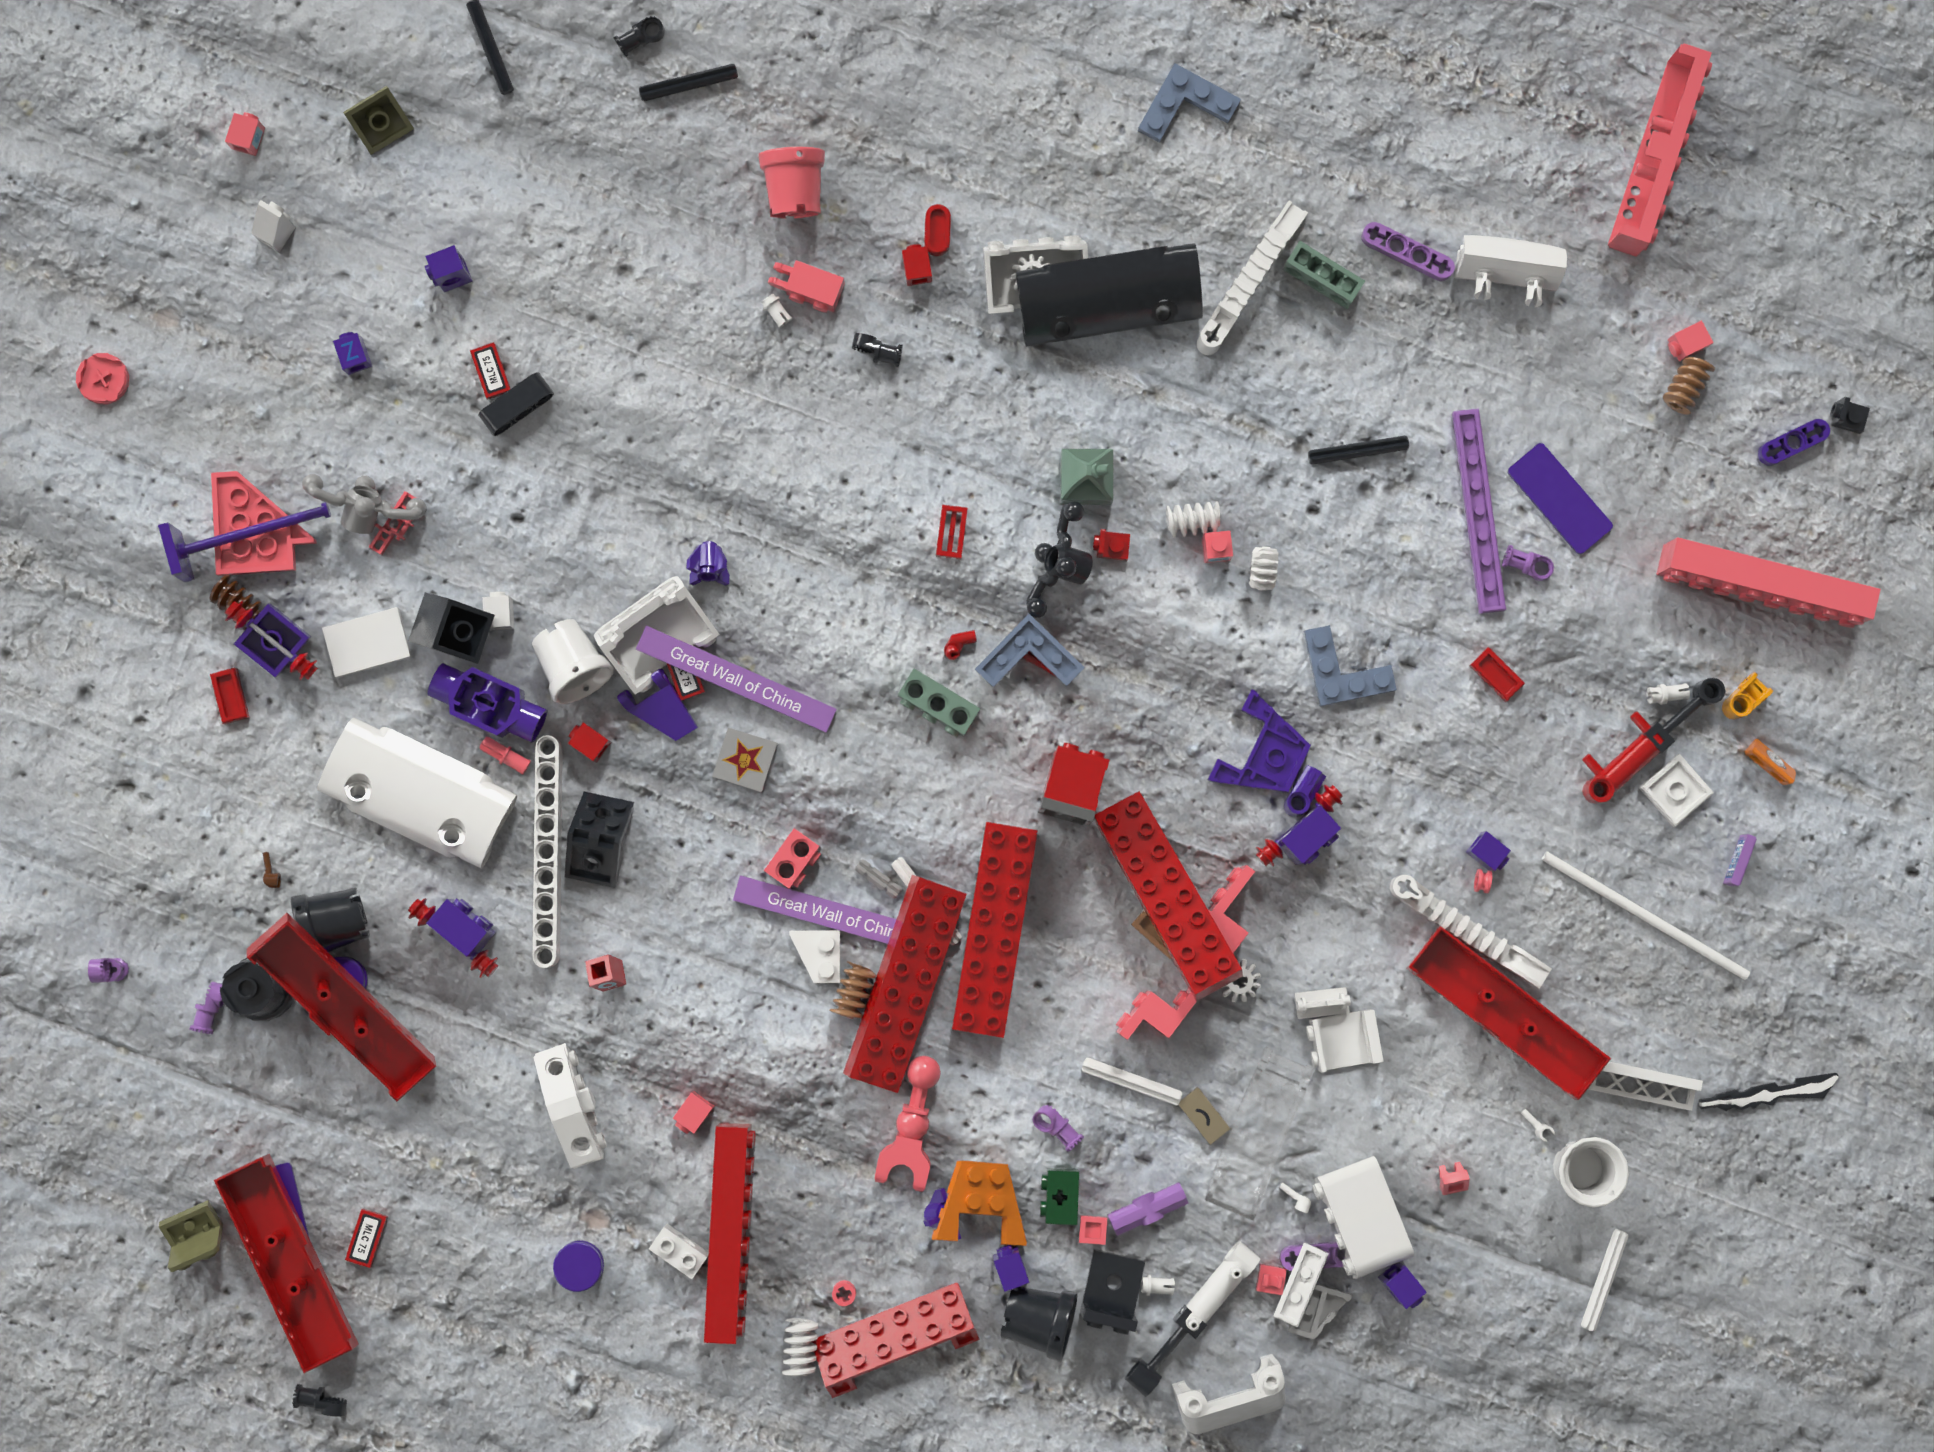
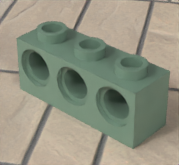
(1323, 275)
(932, 690)

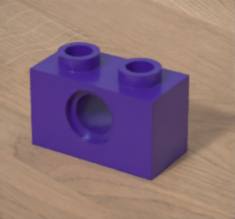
(447, 269)
(1010, 1267)
(1402, 1285)

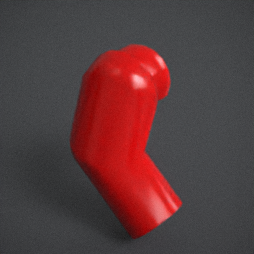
(957, 641)

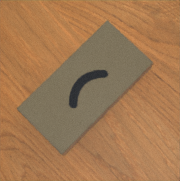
(1203, 1115)

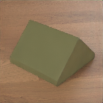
(378, 120)

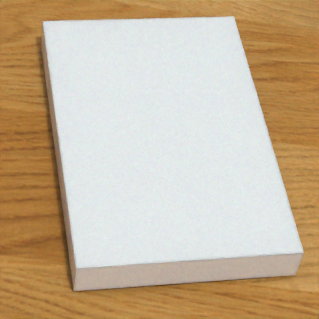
(367, 642)

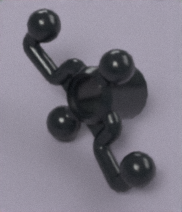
(1060, 560)

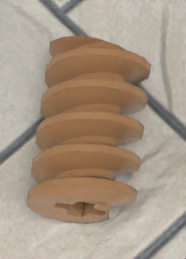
(1685, 384)
(853, 991)

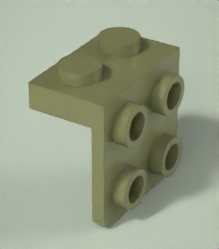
(192, 1235)

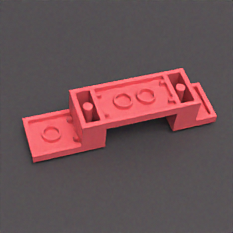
(1154, 1009)

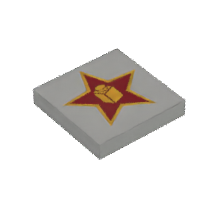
(745, 759)

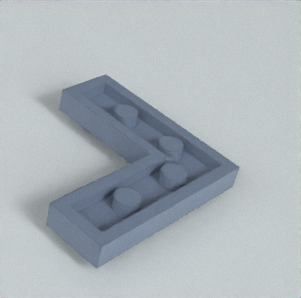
(1186, 86)
(1034, 638)
(1329, 682)

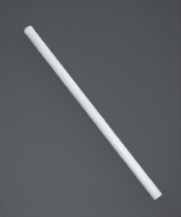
(1646, 915)

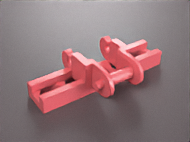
(392, 531)

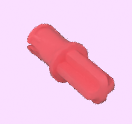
(505, 755)

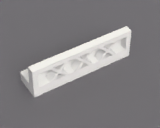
(1651, 1076)

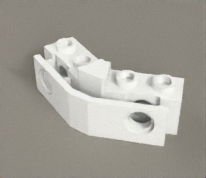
(570, 1106)

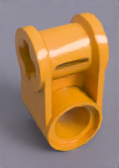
(1749, 694)

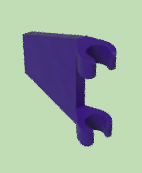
(662, 709)

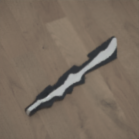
(1769, 1093)

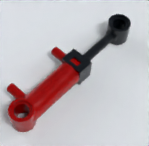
(1651, 742)

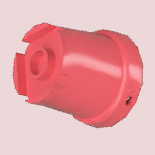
(793, 180)

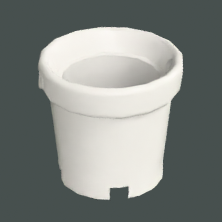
(571, 662)
(1591, 1171)

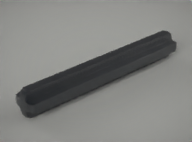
(490, 47)
(688, 82)
(1358, 450)

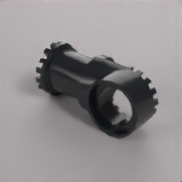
(638, 36)
(882, 352)
(316, 1398)

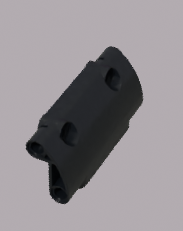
(1110, 293)

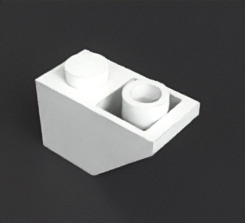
(272, 225)

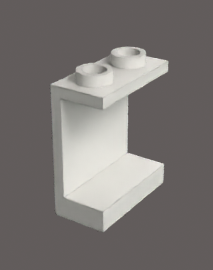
(1344, 1040)

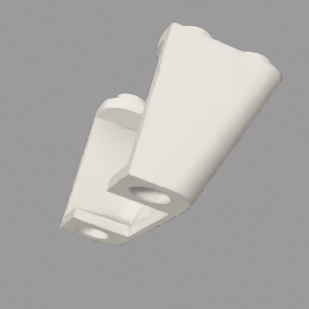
(1001, 258)
(1363, 1217)

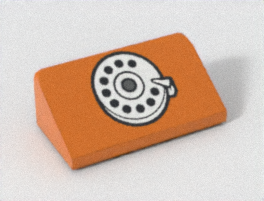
(1771, 762)

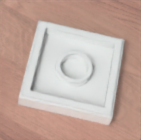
(1676, 790)

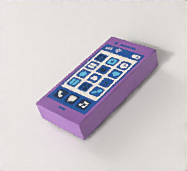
(1740, 860)

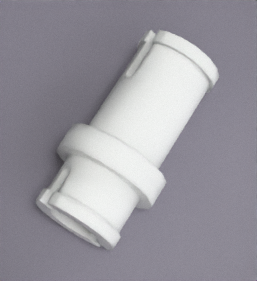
(1662, 693)

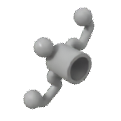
(362, 504)

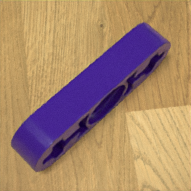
(1813, 440)

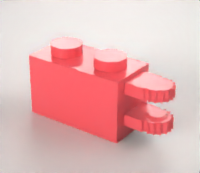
(809, 285)

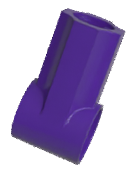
(1305, 790)

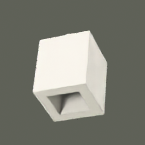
(502, 607)

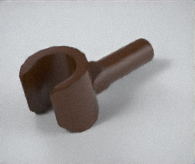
(272, 880)

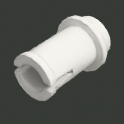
(776, 310)
(1155, 1285)

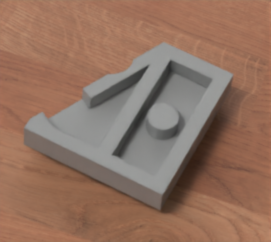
(1320, 1310)

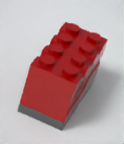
(1073, 784)

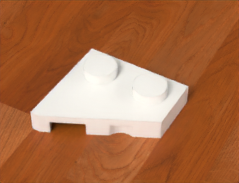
(819, 954)

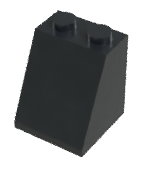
(451, 627)

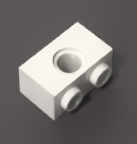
(679, 1251)

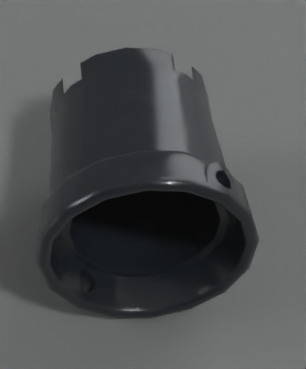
(331, 918)
(254, 992)
(1040, 1320)

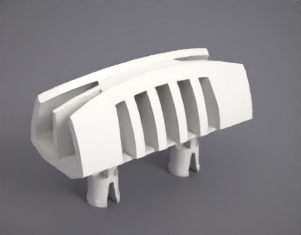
(1512, 264)

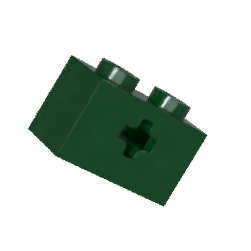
(1066, 1211)

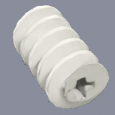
(1193, 519)
(800, 1347)

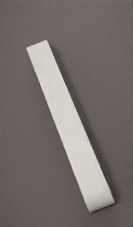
(542, 839)

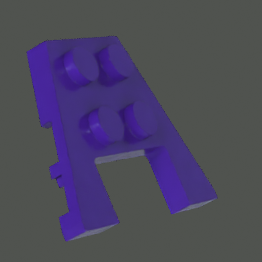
(1274, 756)

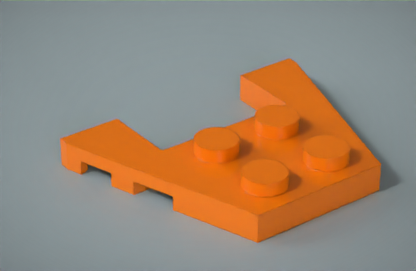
(981, 1190)

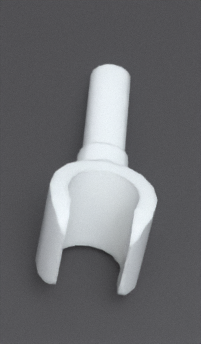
(1539, 1128)
(1303, 1203)

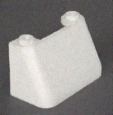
(665, 609)
(1204, 1415)

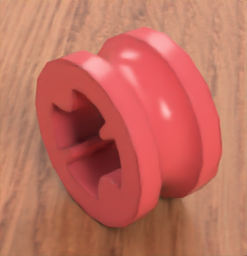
(1482, 881)
(840, 1300)

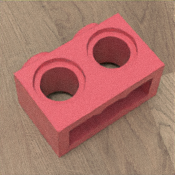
(787, 854)

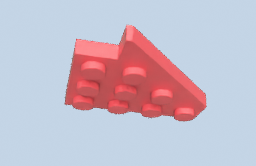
(242, 505)

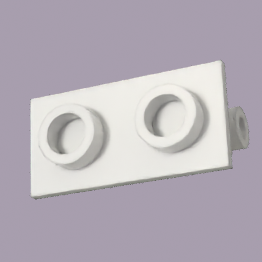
(1322, 1003)

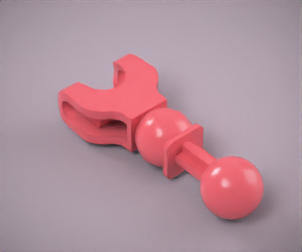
(912, 1126)

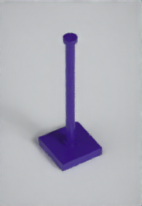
(178, 551)

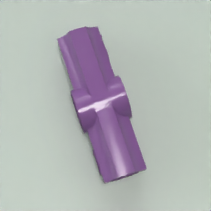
(1147, 1208)

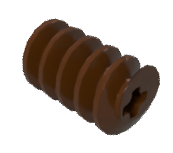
(225, 594)

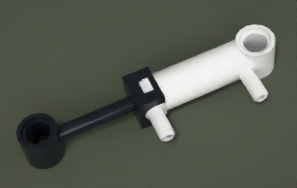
(1193, 1317)

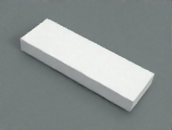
(1301, 1284)

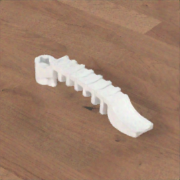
(1250, 278)
(1436, 910)

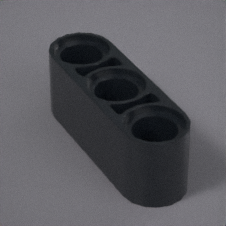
(516, 404)

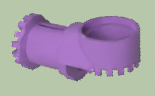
(1526, 562)
(99, 970)
(206, 1012)
(1059, 1127)

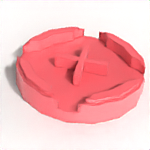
(102, 378)

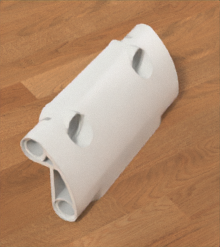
(416, 791)

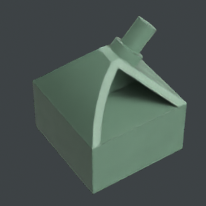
(1086, 476)

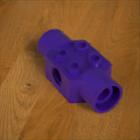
(487, 702)

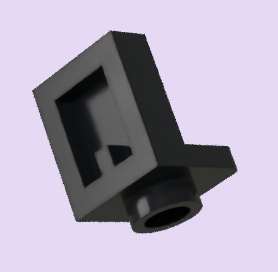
(1849, 415)

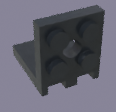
(597, 839)
(1107, 1305)

